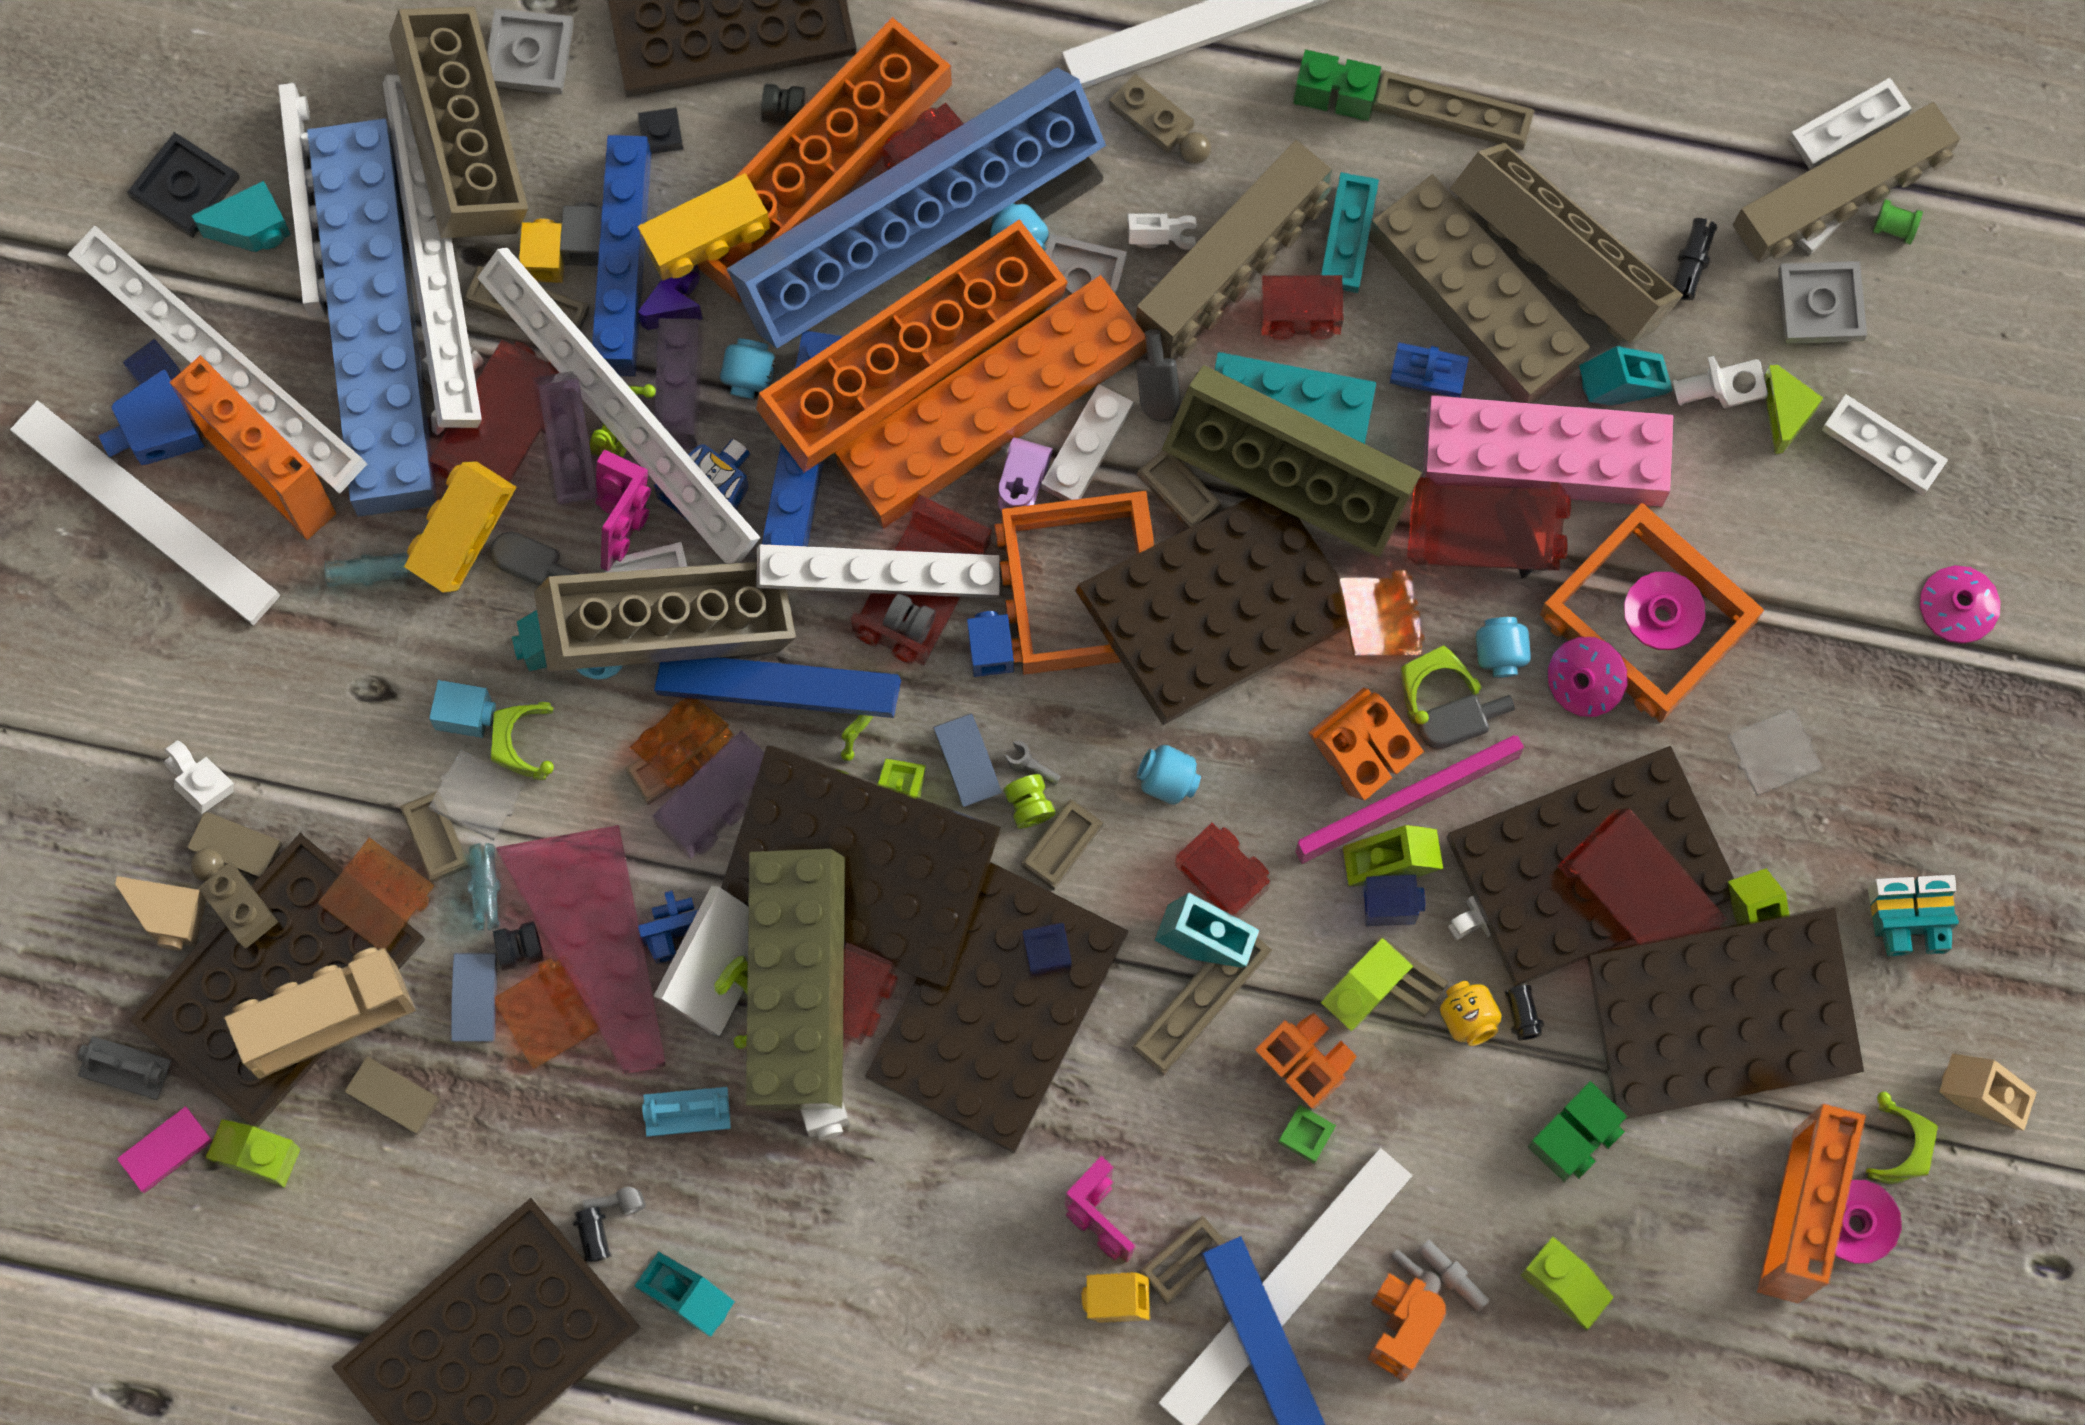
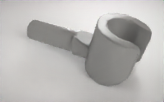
(1031, 764)
(628, 1197)
(1432, 1280)

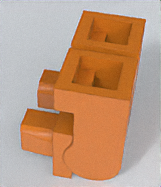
(1365, 743)
(1297, 1059)
(1416, 1318)

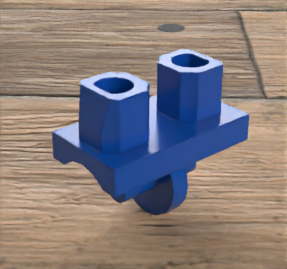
(1429, 370)
(660, 933)

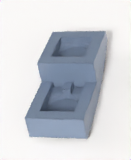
(967, 760)
(474, 997)

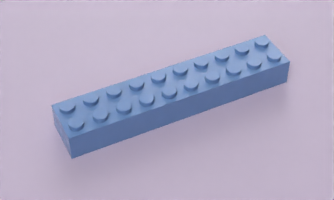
(916, 207)
(372, 316)

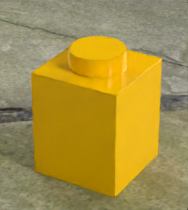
(541, 250)
(1116, 1297)

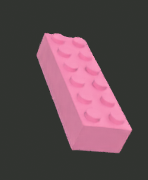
(1529, 445)

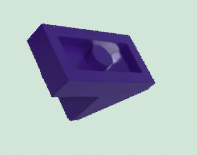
(670, 302)

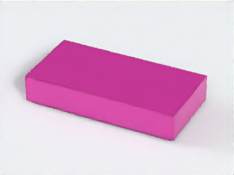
(164, 1149)

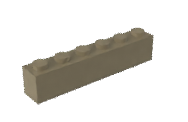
(1846, 182)

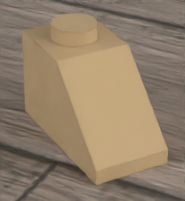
(165, 911)
(1987, 1090)

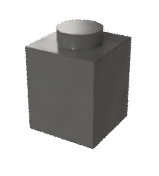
(581, 234)

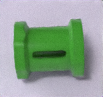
(1897, 221)

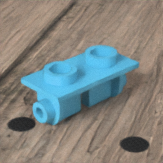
(686, 1111)

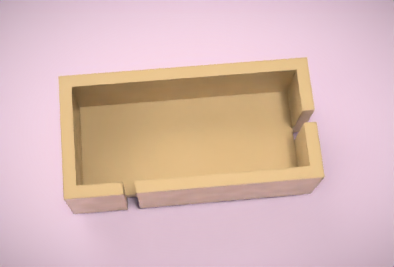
(319, 1012)

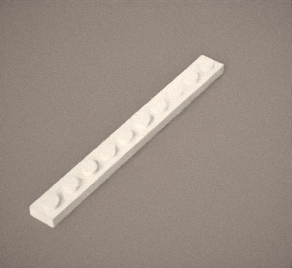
(434, 278)
(194, 337)
(619, 407)

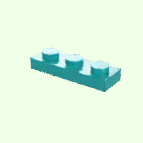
(1350, 229)

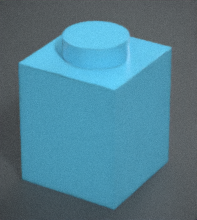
(462, 709)

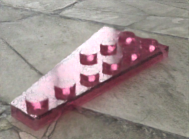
(589, 917)

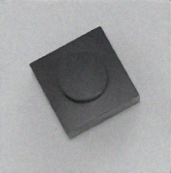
(661, 129)

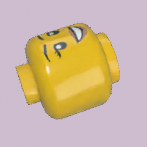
(1470, 1013)

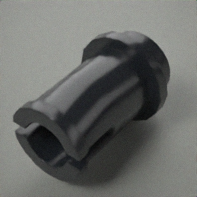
(1524, 1013)
(592, 1234)

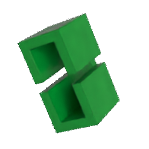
(1355, 82)
(1577, 1132)

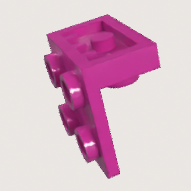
(624, 496)
(1093, 1189)

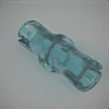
(366, 569)
(484, 886)

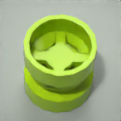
(1029, 801)

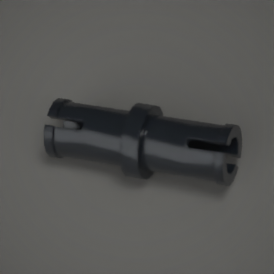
(1694, 257)

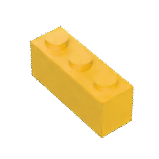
(704, 228)
(458, 526)

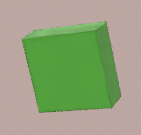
(1306, 1134)

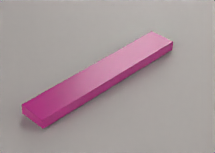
(1409, 799)

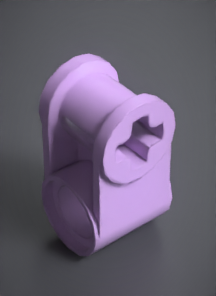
(1023, 473)

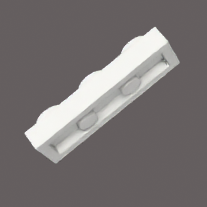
(1850, 123)
(1087, 444)
(1884, 444)

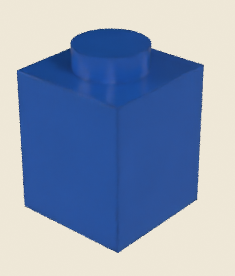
(990, 644)

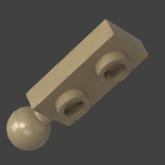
(1159, 119)
(232, 897)

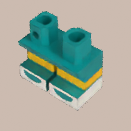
(1914, 907)

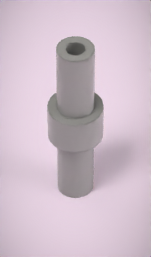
(1453, 1275)

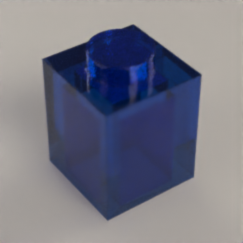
(1392, 900)

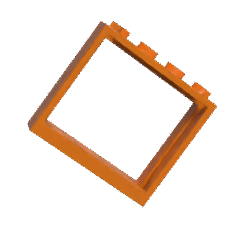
(253, 447)
(1058, 514)
(1687, 563)
(1811, 1203)

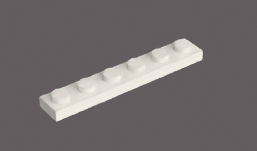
(294, 112)
(877, 571)

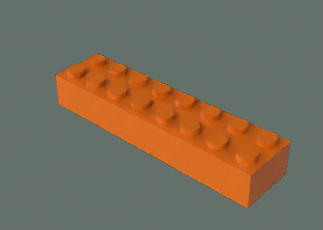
(839, 135)
(911, 345)
(991, 401)

